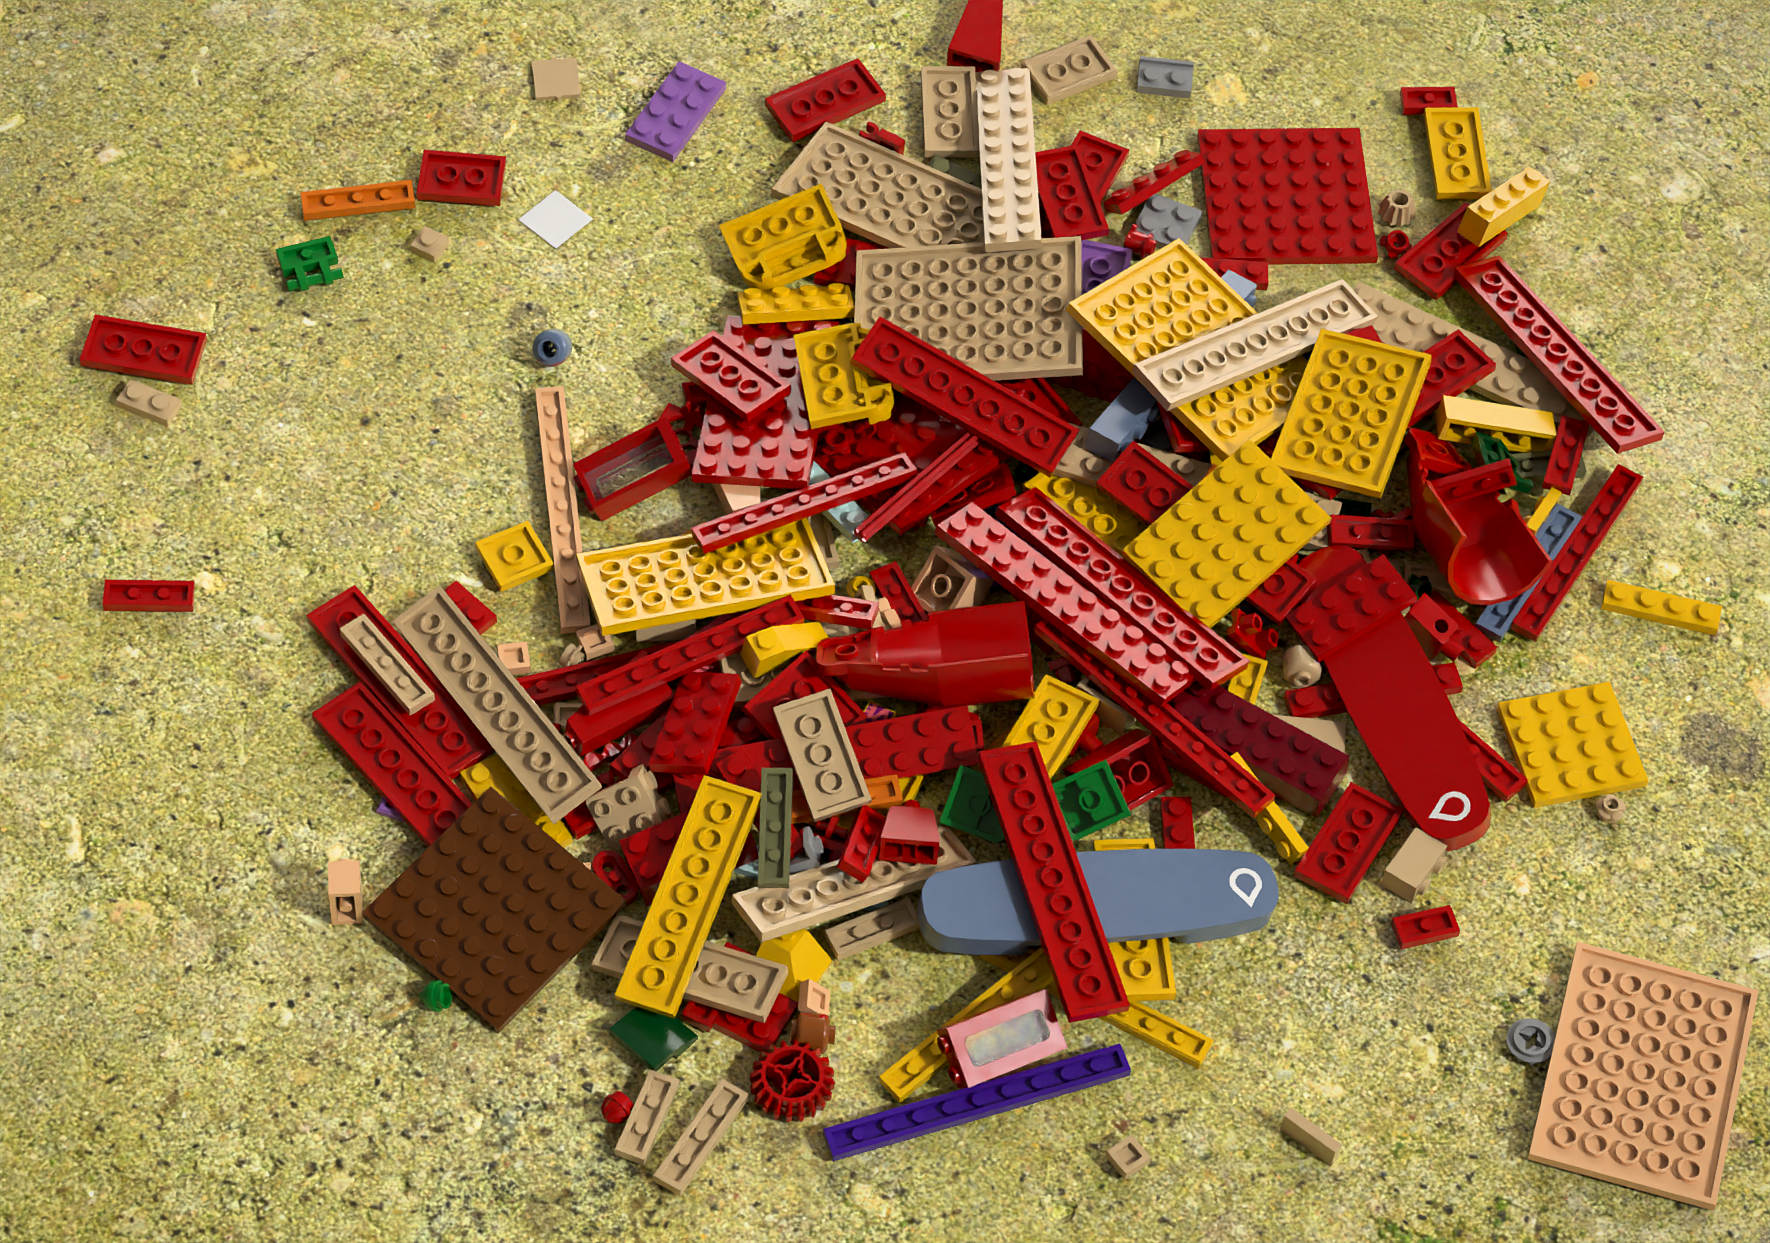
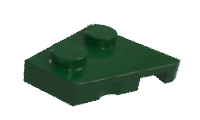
(1491, 450)

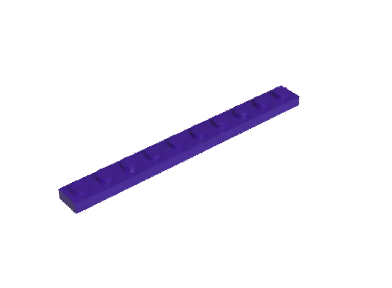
(976, 1102)

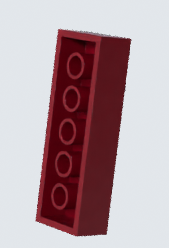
(1279, 754)

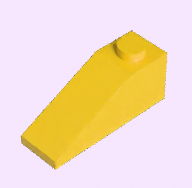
(780, 646)

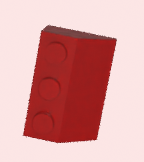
(1135, 765)

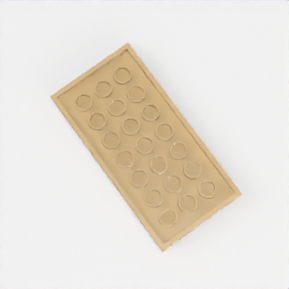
(885, 192)

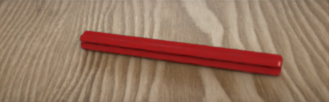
(916, 486)

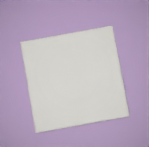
(555, 219)

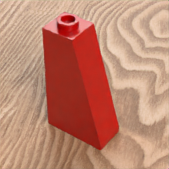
(978, 37)
(593, 731)

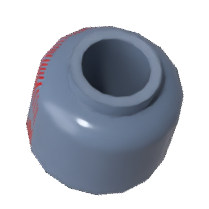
(544, 352)

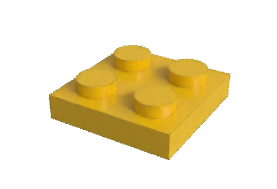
(514, 556)

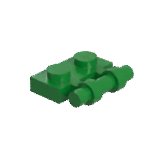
(306, 257)

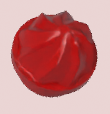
(616, 1107)

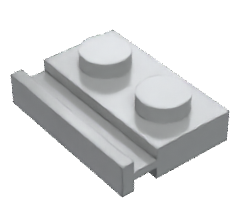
(1165, 77)

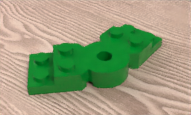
(1086, 799)

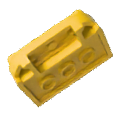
(786, 239)
(833, 386)

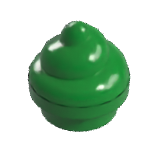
(436, 996)

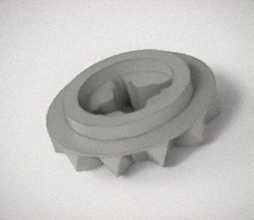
(1524, 1030)

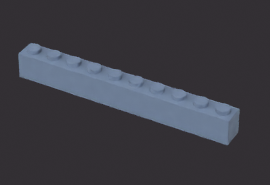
(1135, 406)

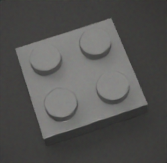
(1168, 220)

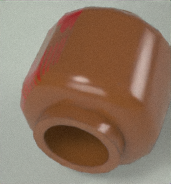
(813, 1029)

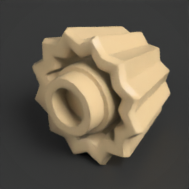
(1397, 208)

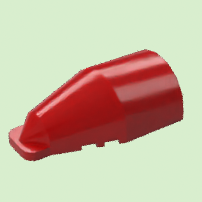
(1475, 542)
(939, 662)

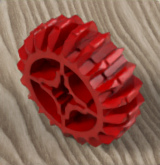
(775, 1068)

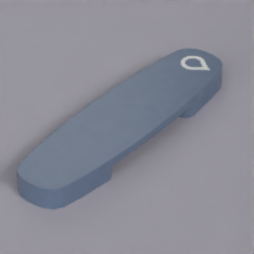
(1135, 893)

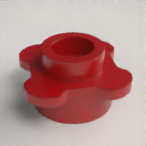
(1399, 238)
(837, 443)

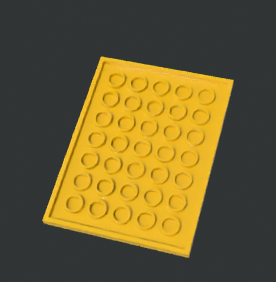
(1170, 303)

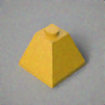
(801, 956)

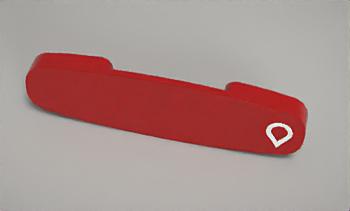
(1405, 718)

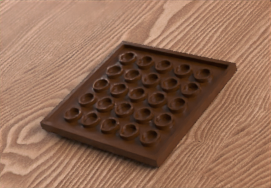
(494, 909)

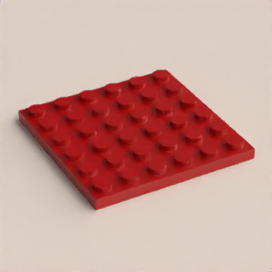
(1287, 195)
(923, 438)

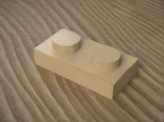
(148, 403)

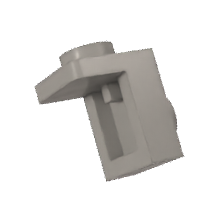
(810, 856)

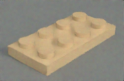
(950, 112)
(821, 755)

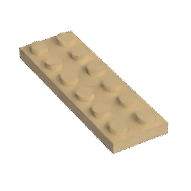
(719, 980)

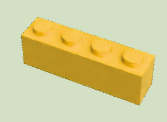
(1503, 206)
(1517, 427)

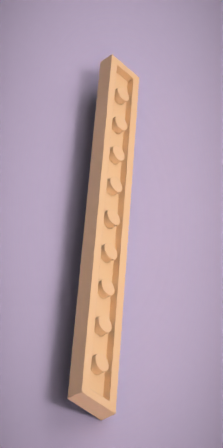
(562, 508)

